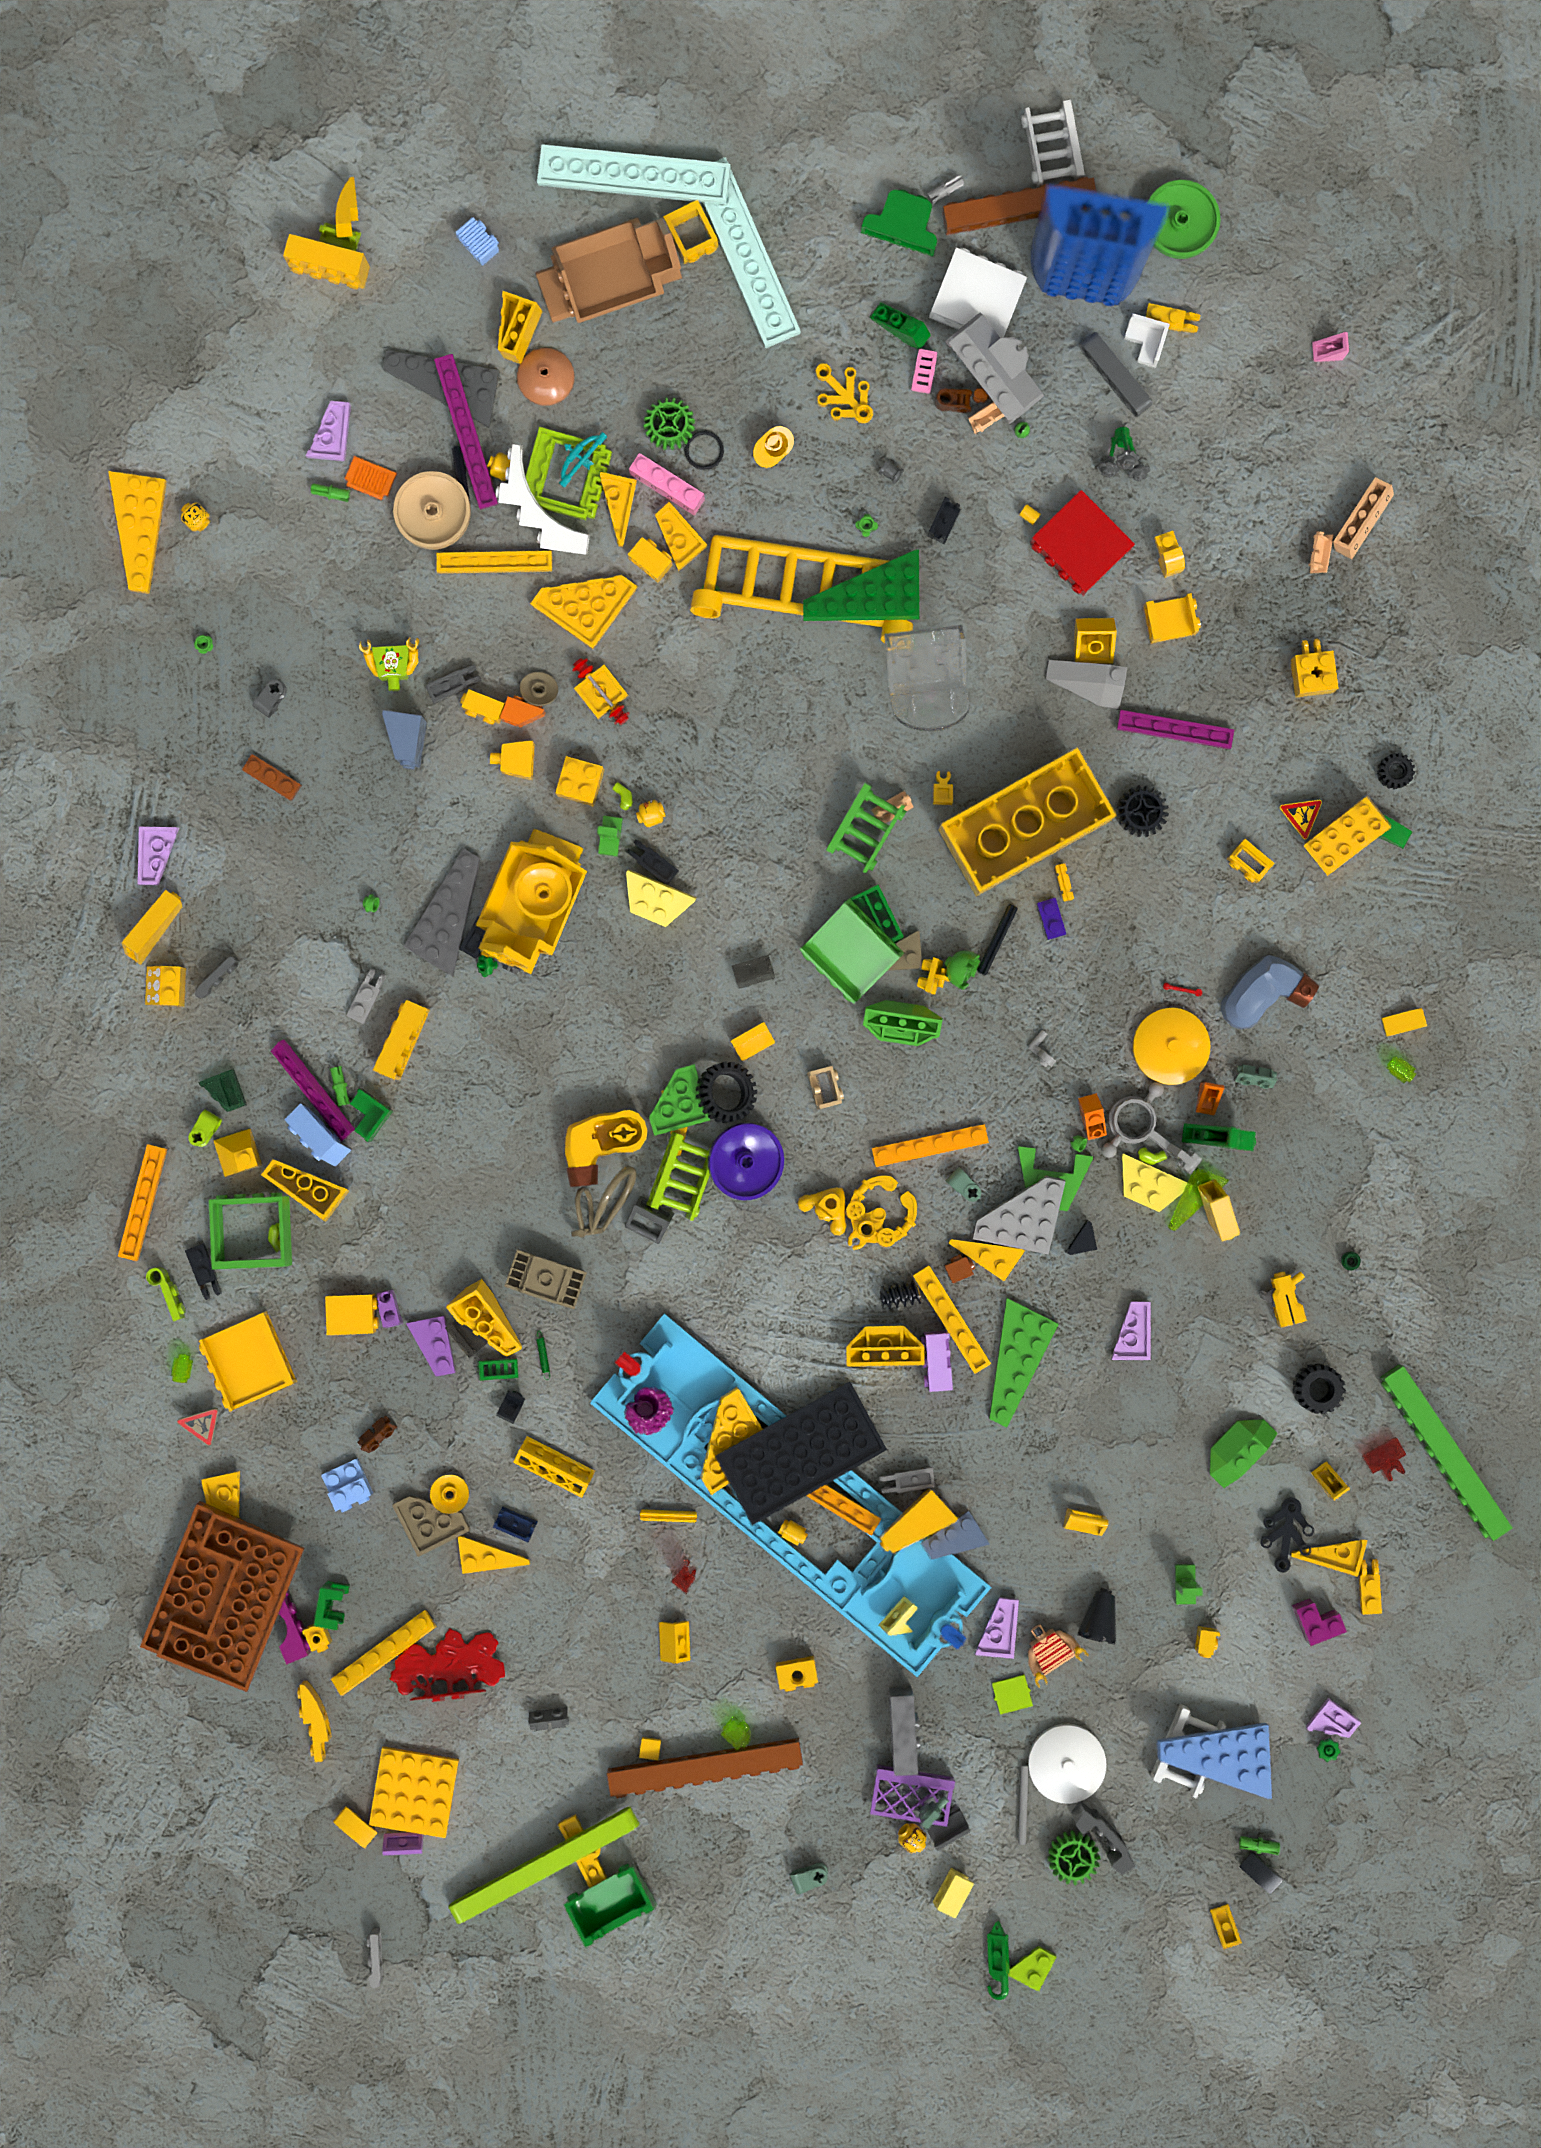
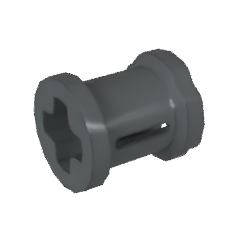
(891, 471)

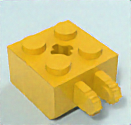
(1322, 663)

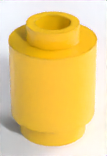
(793, 1532)

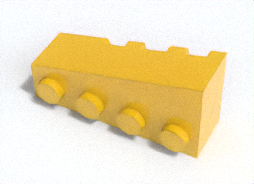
(401, 1040)

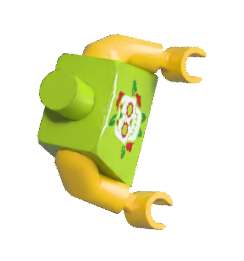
(391, 662)

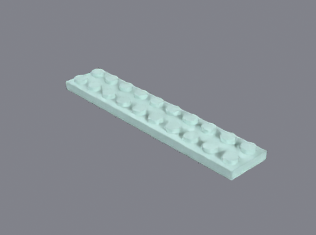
(634, 174)
(752, 267)

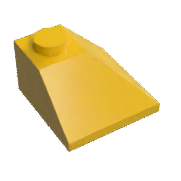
(237, 1152)

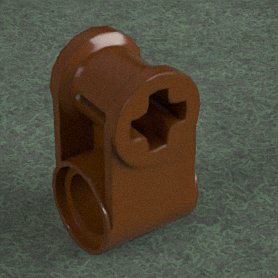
(955, 399)

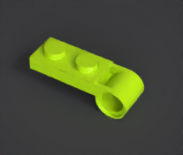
(169, 1291)

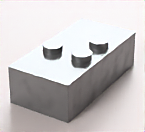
(903, 1731)

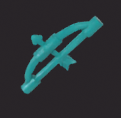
(599, 439)

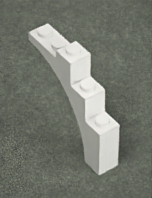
(517, 492)

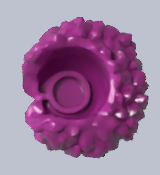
(649, 1411)

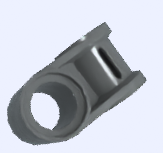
(268, 699)

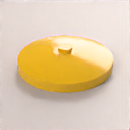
(1171, 1046)

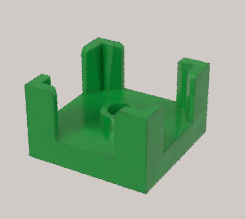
(324, 1616)

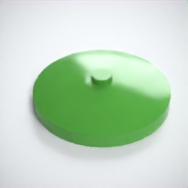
(1190, 219)

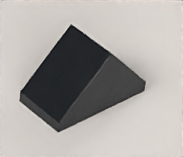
(1083, 1241)

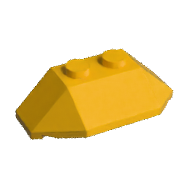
(885, 1347)

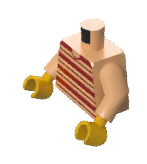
(1050, 1651)

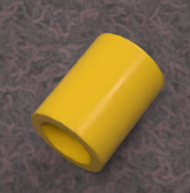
(1029, 514)

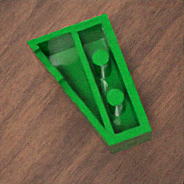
(877, 909)

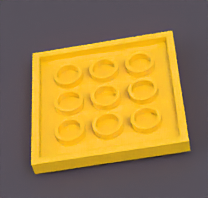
(414, 1792)

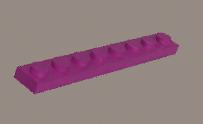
(466, 431)

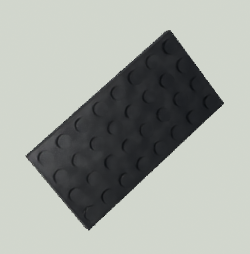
(800, 1453)

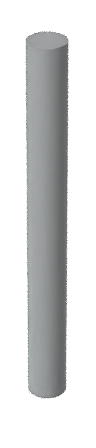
(1023, 1804)

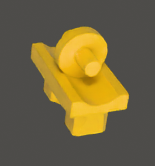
(936, 976)

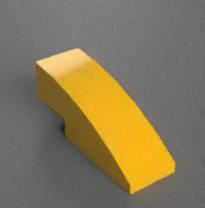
(346, 209)

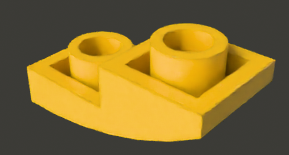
(355, 1827)

